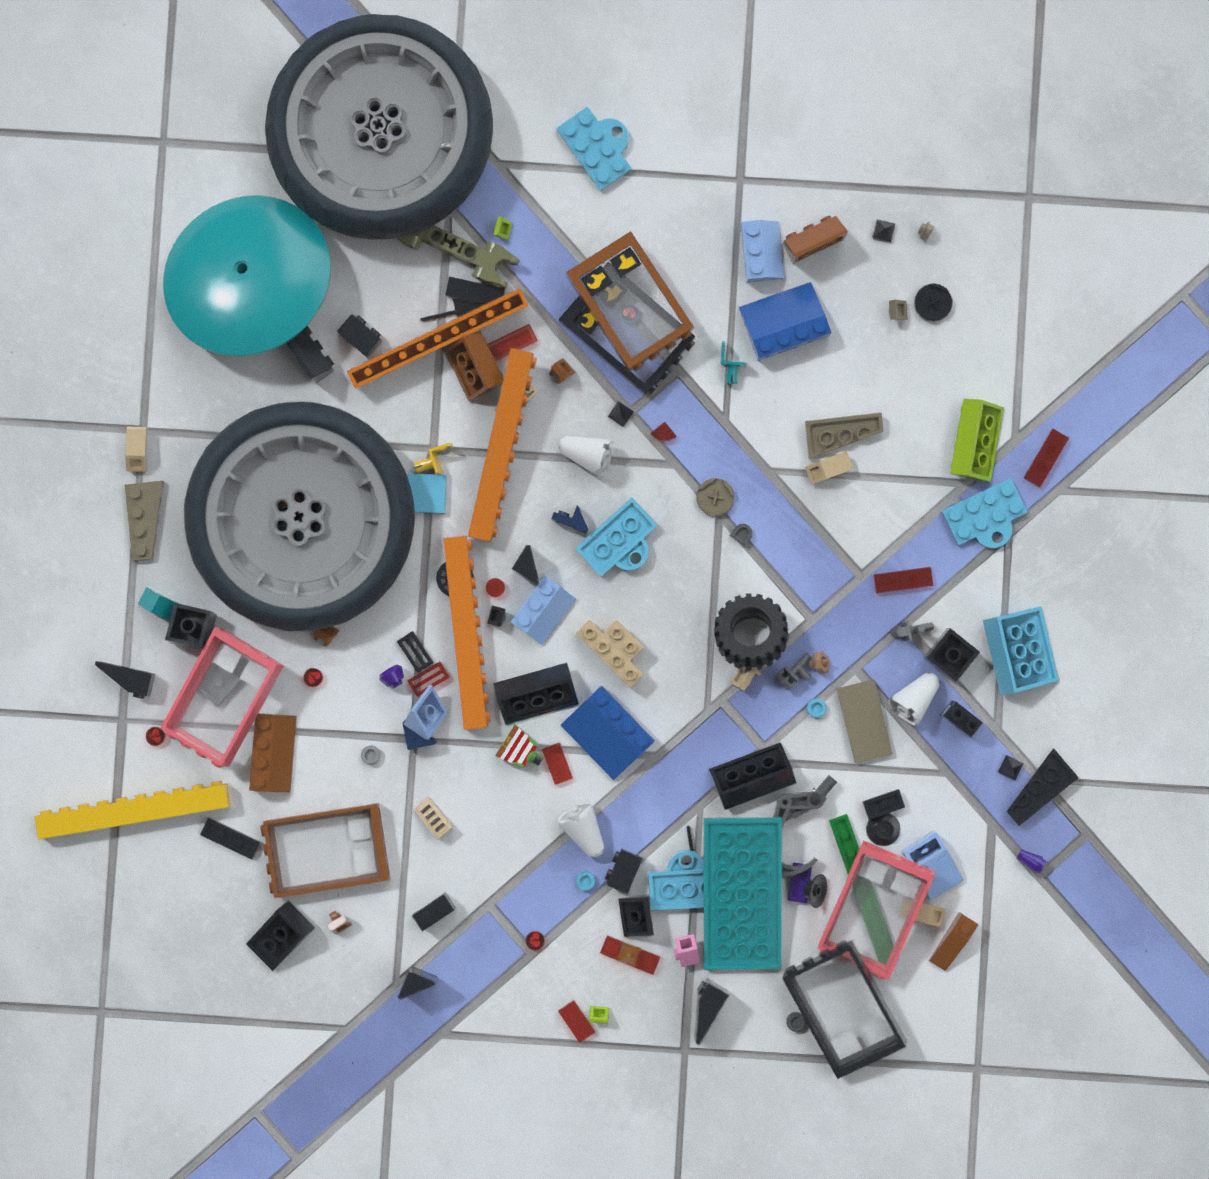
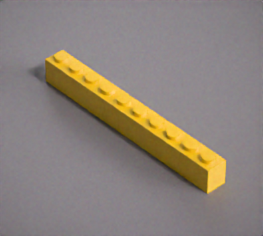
(132, 811)

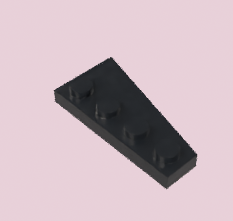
(1045, 784)

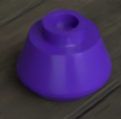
(392, 676)

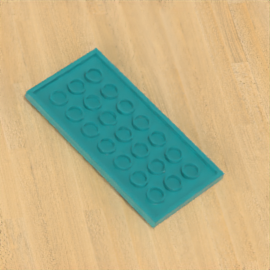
(742, 893)

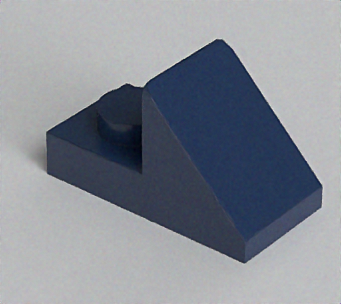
(577, 521)

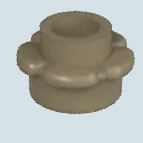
(925, 230)

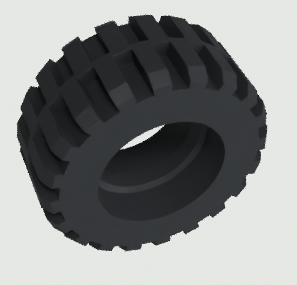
(744, 609)

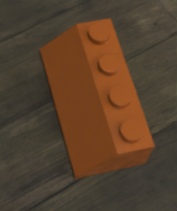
(272, 753)

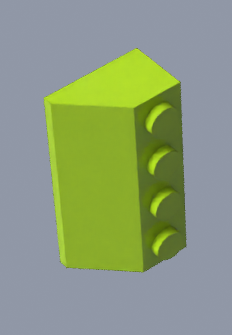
(977, 440)

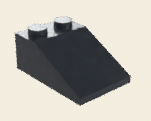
(280, 935)
(709, 1003)

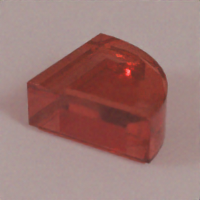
(663, 433)

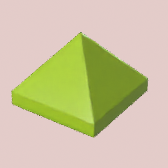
(502, 228)
(599, 1014)

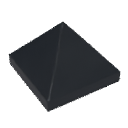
(883, 230)
(620, 414)
(497, 616)
(1010, 767)

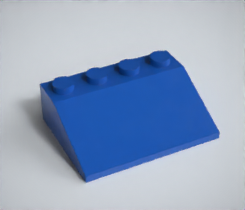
(785, 321)
(607, 732)

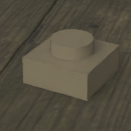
(898, 310)

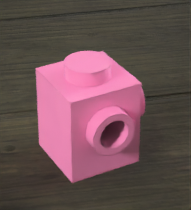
(686, 950)

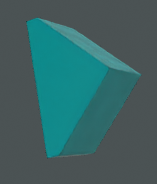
(157, 603)

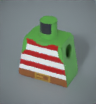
(519, 748)

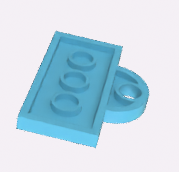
(596, 146)
(985, 514)
(618, 539)
(679, 885)

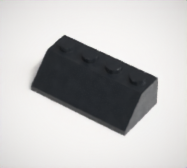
(310, 356)
(535, 693)
(752, 776)

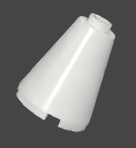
(588, 452)
(915, 698)
(583, 829)

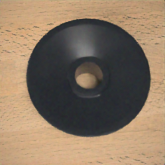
(874, 832)
(816, 890)

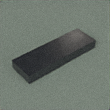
(472, 291)
(230, 838)

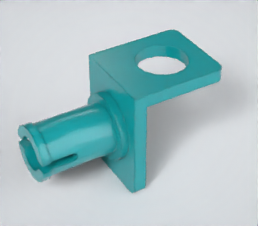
(732, 366)

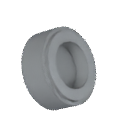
(370, 754)

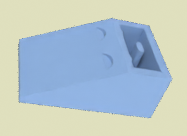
(933, 854)

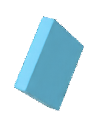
(428, 492)

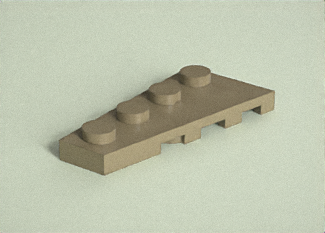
(837, 432)
(143, 510)

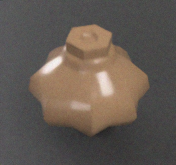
(820, 662)

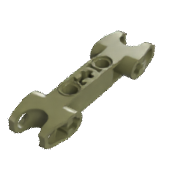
(485, 260)

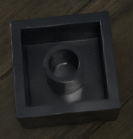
(190, 626)
(951, 655)

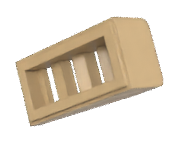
(432, 828)

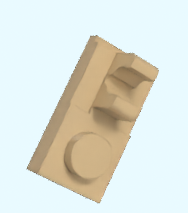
(744, 677)

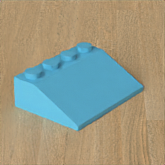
(1020, 650)

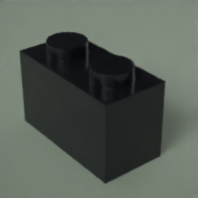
(359, 335)
(623, 871)
(433, 911)

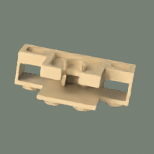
(615, 648)

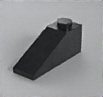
(132, 680)

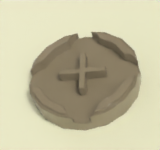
(715, 497)

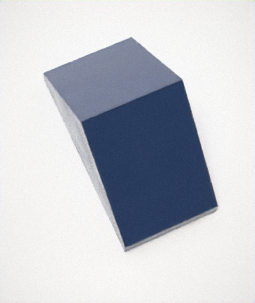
(414, 740)

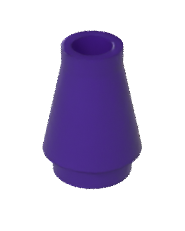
(1032, 861)

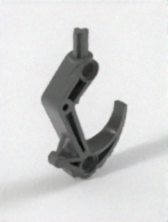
(801, 802)

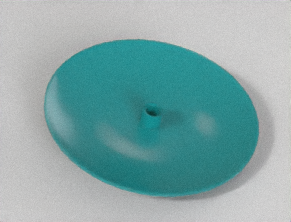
(267, 303)

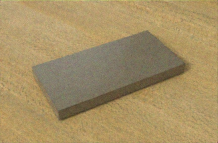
(864, 721)

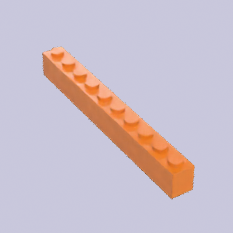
(437, 338)
(501, 443)
(465, 632)

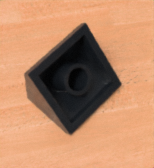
(526, 566)
(636, 916)
(416, 981)

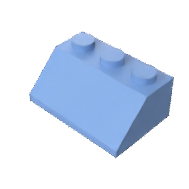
(762, 250)
(543, 610)

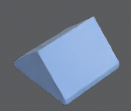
(426, 714)

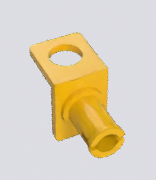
(432, 461)

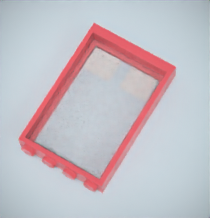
(221, 697)
(878, 907)

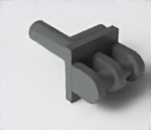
(906, 630)
(791, 673)

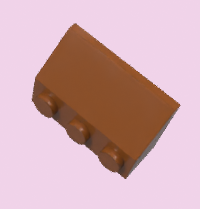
(814, 238)
(474, 365)

